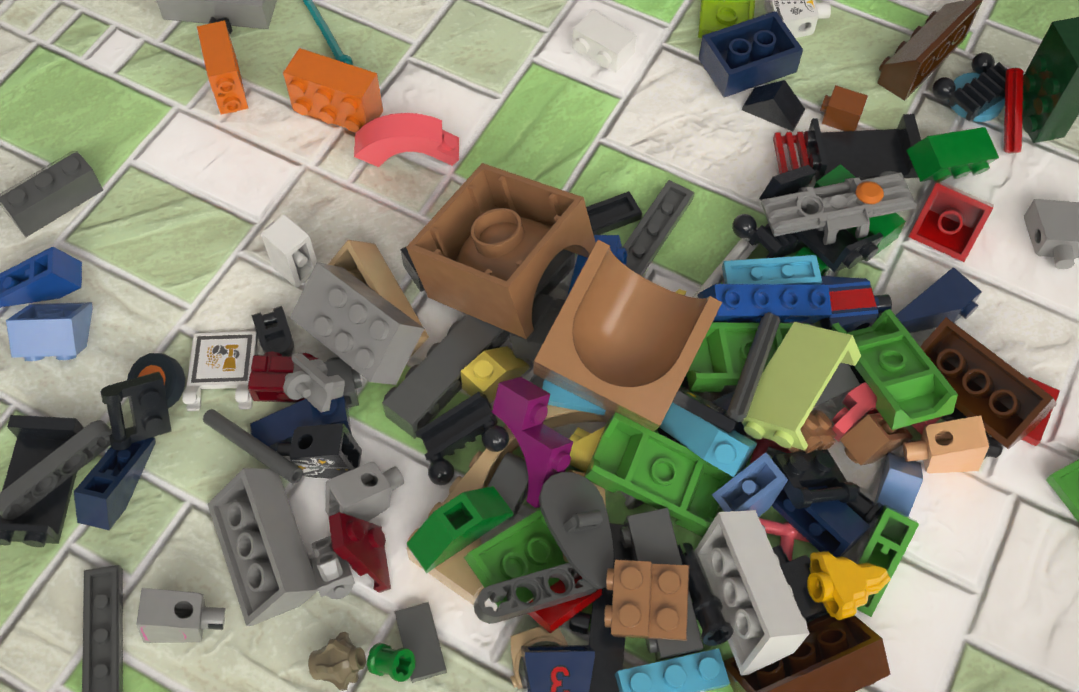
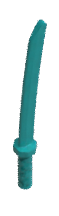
(327, 33)

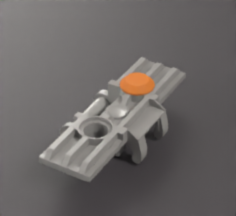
(838, 206)

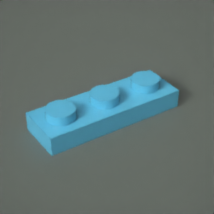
(773, 271)
(682, 674)

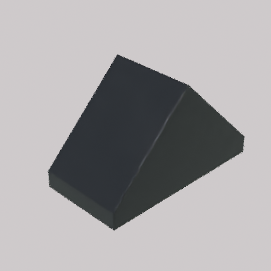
(775, 104)

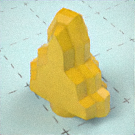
(843, 583)

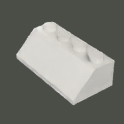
(752, 590)

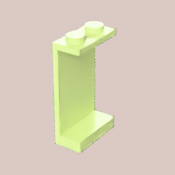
(796, 381)

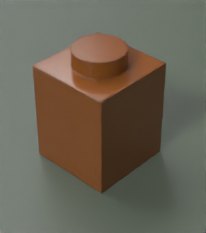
(843, 109)

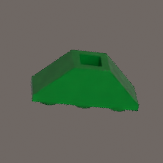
(457, 526)

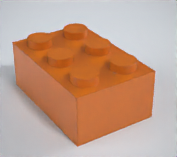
(332, 90)

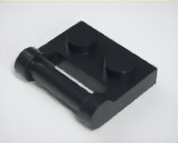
(147, 408)
(814, 470)

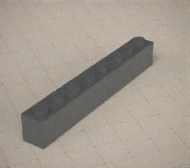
(438, 377)

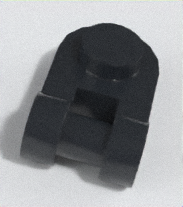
(276, 338)

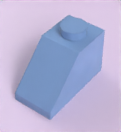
(753, 487)

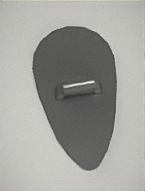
(579, 525)

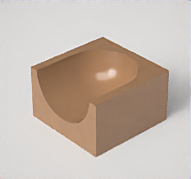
(495, 243)
(624, 340)

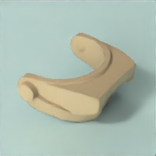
(529, 638)

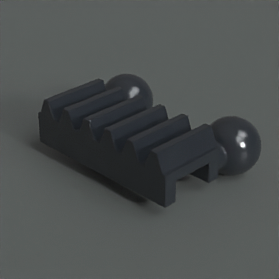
(981, 92)
(778, 246)
(456, 428)

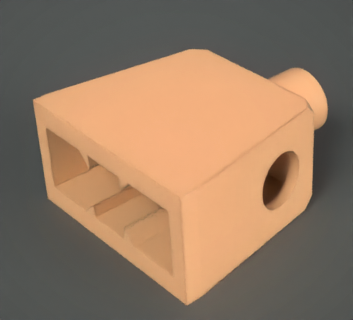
(950, 446)

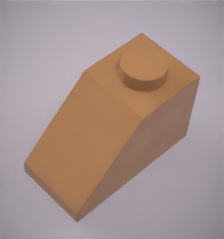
(873, 439)

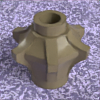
(337, 662)

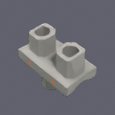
(311, 382)
(331, 571)

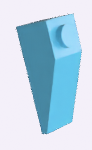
(721, 449)

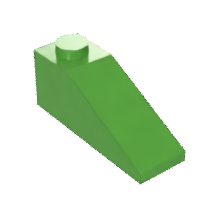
(886, 547)

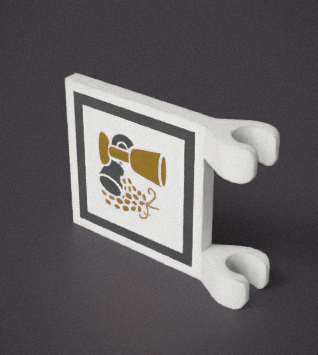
(220, 362)

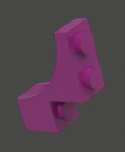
(523, 410)

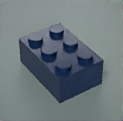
(750, 54)

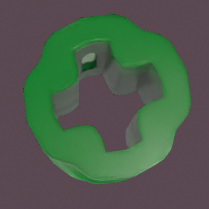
(392, 662)

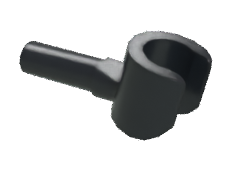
(580, 622)

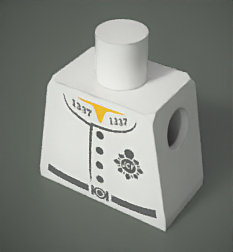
(799, 15)

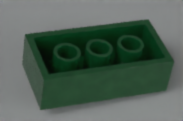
(1053, 83)

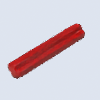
(1013, 110)

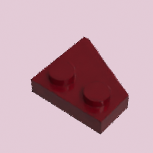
(362, 547)

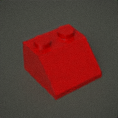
(951, 221)

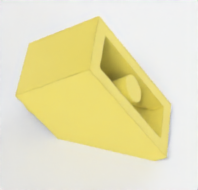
(490, 369)

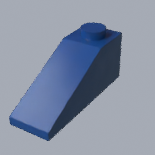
(41, 278)

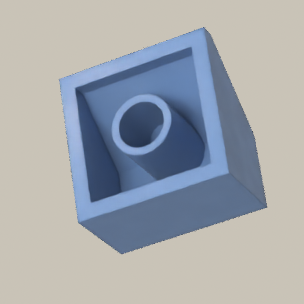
(49, 330)

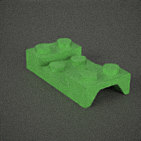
(725, 353)
(900, 373)
(657, 473)

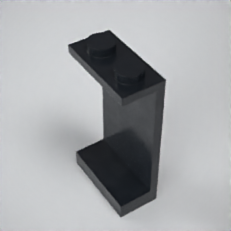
(863, 152)
(847, 249)
(35, 441)

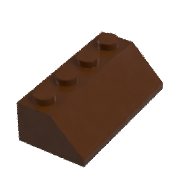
(927, 47)
(987, 384)
(831, 659)

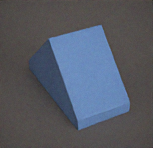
(899, 483)

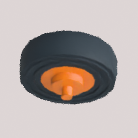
(169, 369)

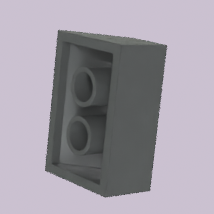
(50, 193)

